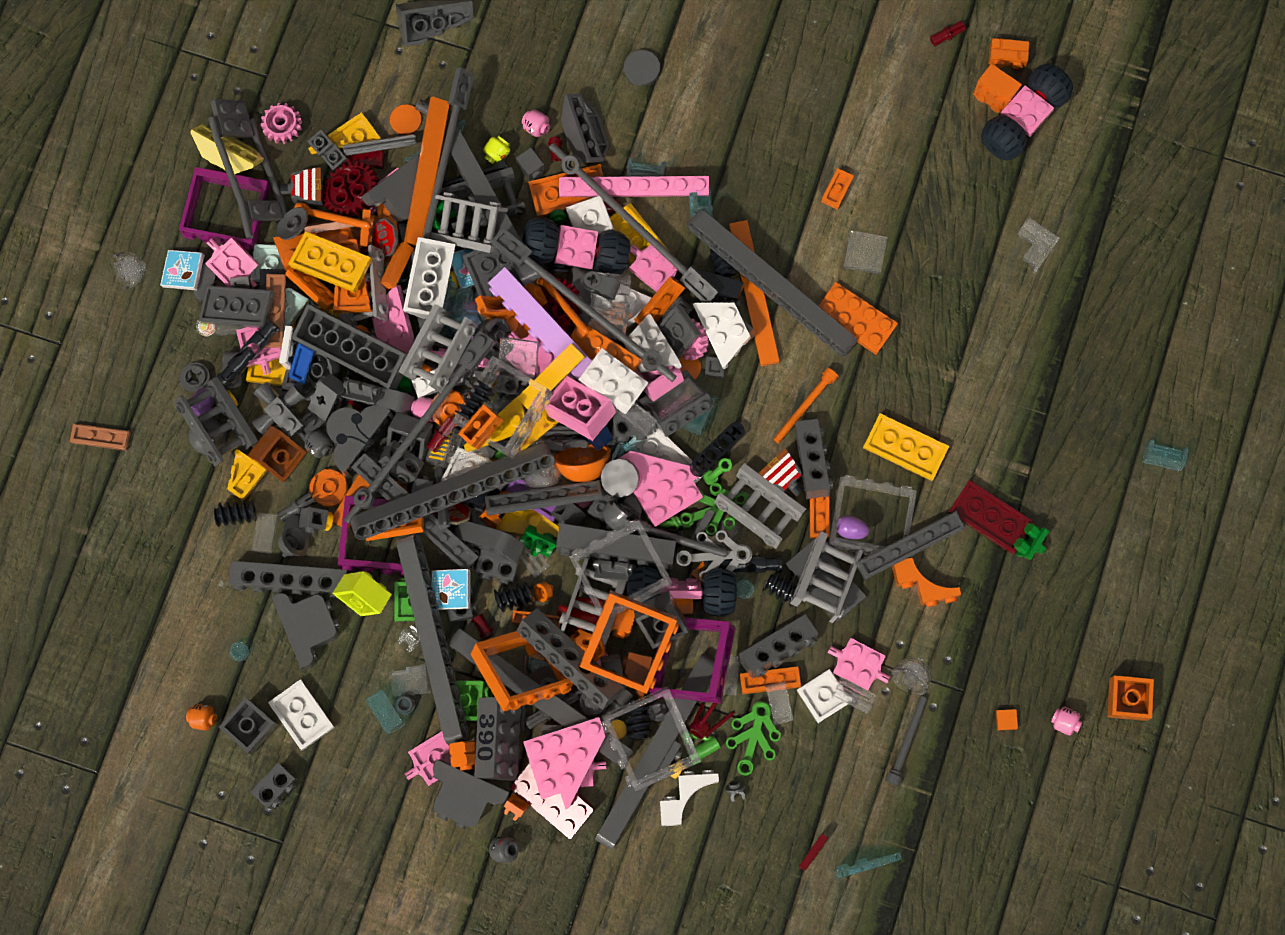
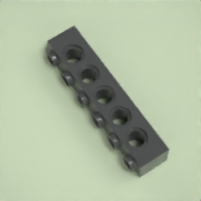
(240, 570)
(566, 657)

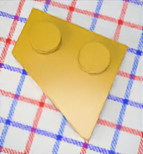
(244, 475)

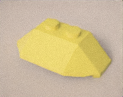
(240, 154)

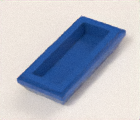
(301, 363)

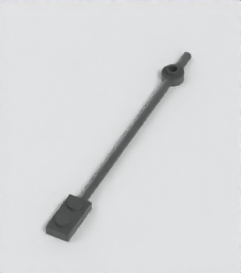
(458, 99)
(520, 254)
(691, 278)
(470, 360)

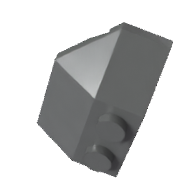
(583, 129)

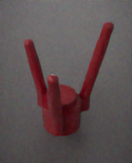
(700, 727)

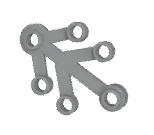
(734, 554)

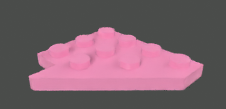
(663, 486)
(564, 758)

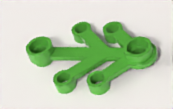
(718, 513)
(754, 734)

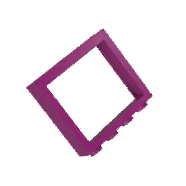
(204, 175)
(367, 566)
(720, 665)

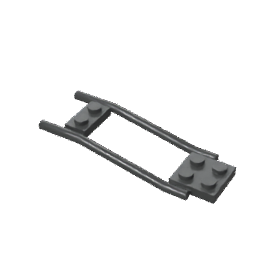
(233, 121)

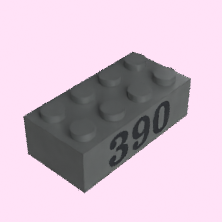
(497, 741)

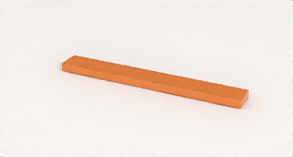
(427, 168)
(756, 305)

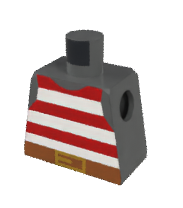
(306, 187)
(783, 473)

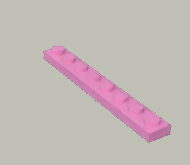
(636, 186)

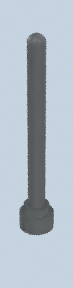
(682, 540)
(894, 776)

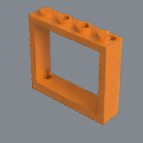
(599, 628)
(504, 643)

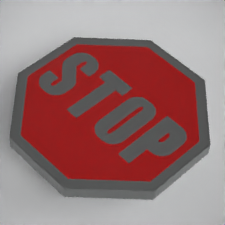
(385, 236)

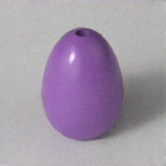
(204, 405)
(852, 527)

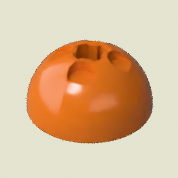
(582, 463)

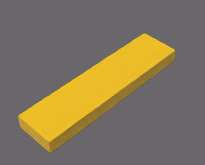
(553, 374)

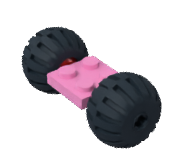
(1045, 91)
(576, 246)
(718, 591)

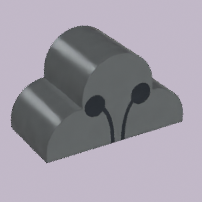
(356, 434)

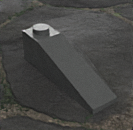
(430, 18)

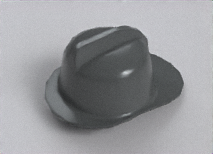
(293, 539)

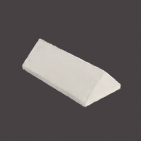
(428, 276)

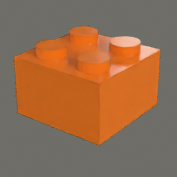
(996, 88)
(1130, 698)

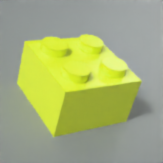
(362, 593)

